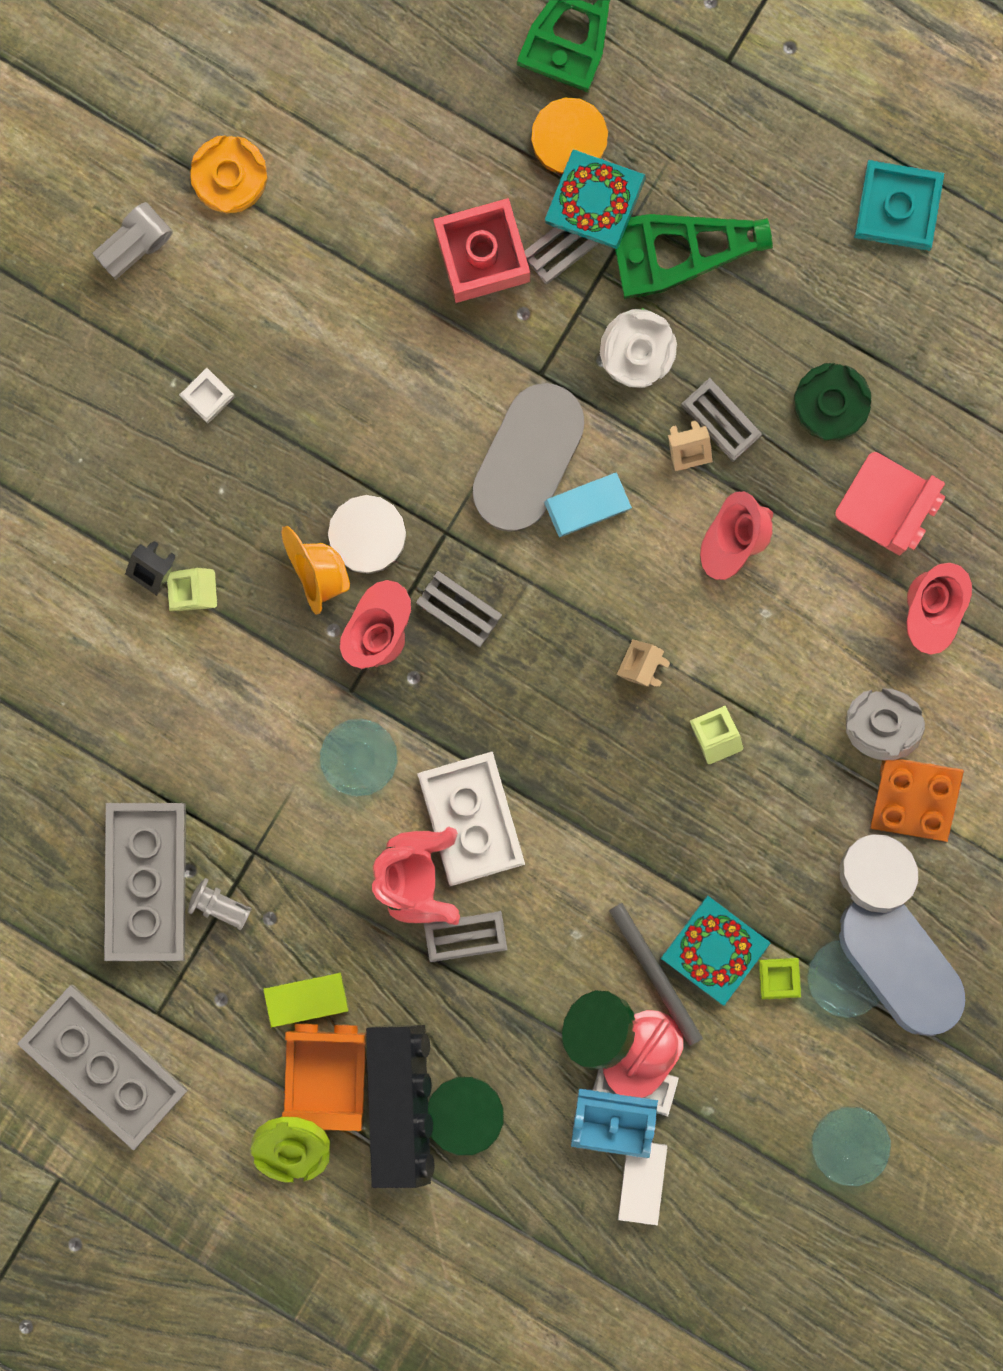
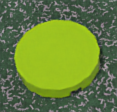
(290, 1149)

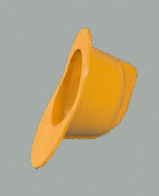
(318, 568)

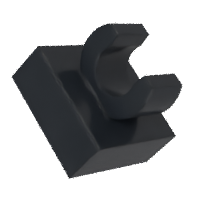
(149, 568)

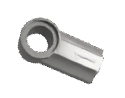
(140, 234)

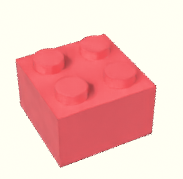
(482, 250)

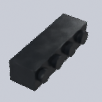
(399, 1106)

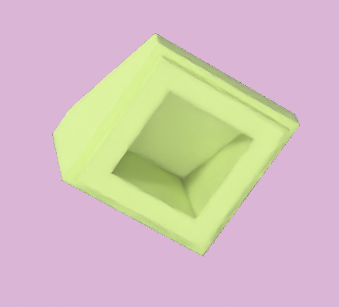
(192, 589)
(717, 735)

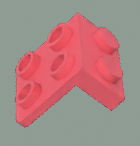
(890, 503)

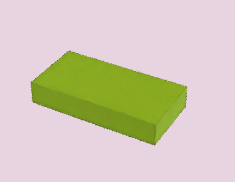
(306, 999)

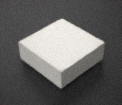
(207, 395)

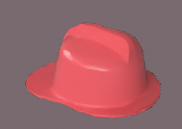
(735, 534)
(937, 607)
(377, 626)
(650, 1058)

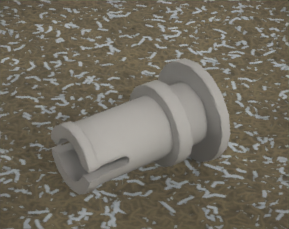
(218, 905)

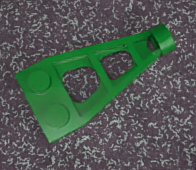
(559, 57)
(637, 255)

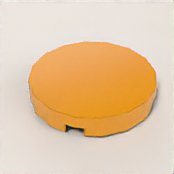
(565, 127)
(228, 174)

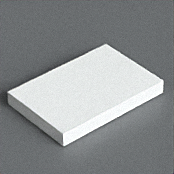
(473, 802)

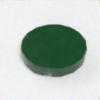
(832, 402)
(598, 1030)
(465, 1115)

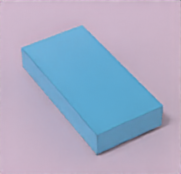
(587, 504)

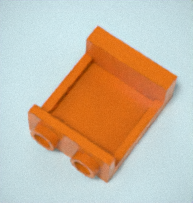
(326, 1076)

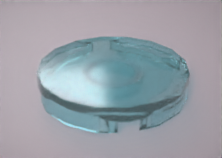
(358, 757)
(838, 984)
(851, 1146)

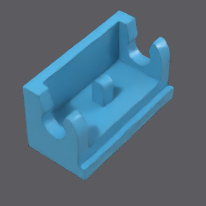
(614, 1123)

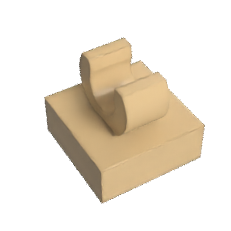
(690, 447)
(641, 663)

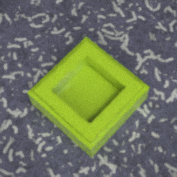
(779, 978)

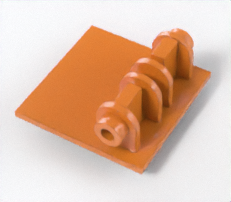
(916, 799)

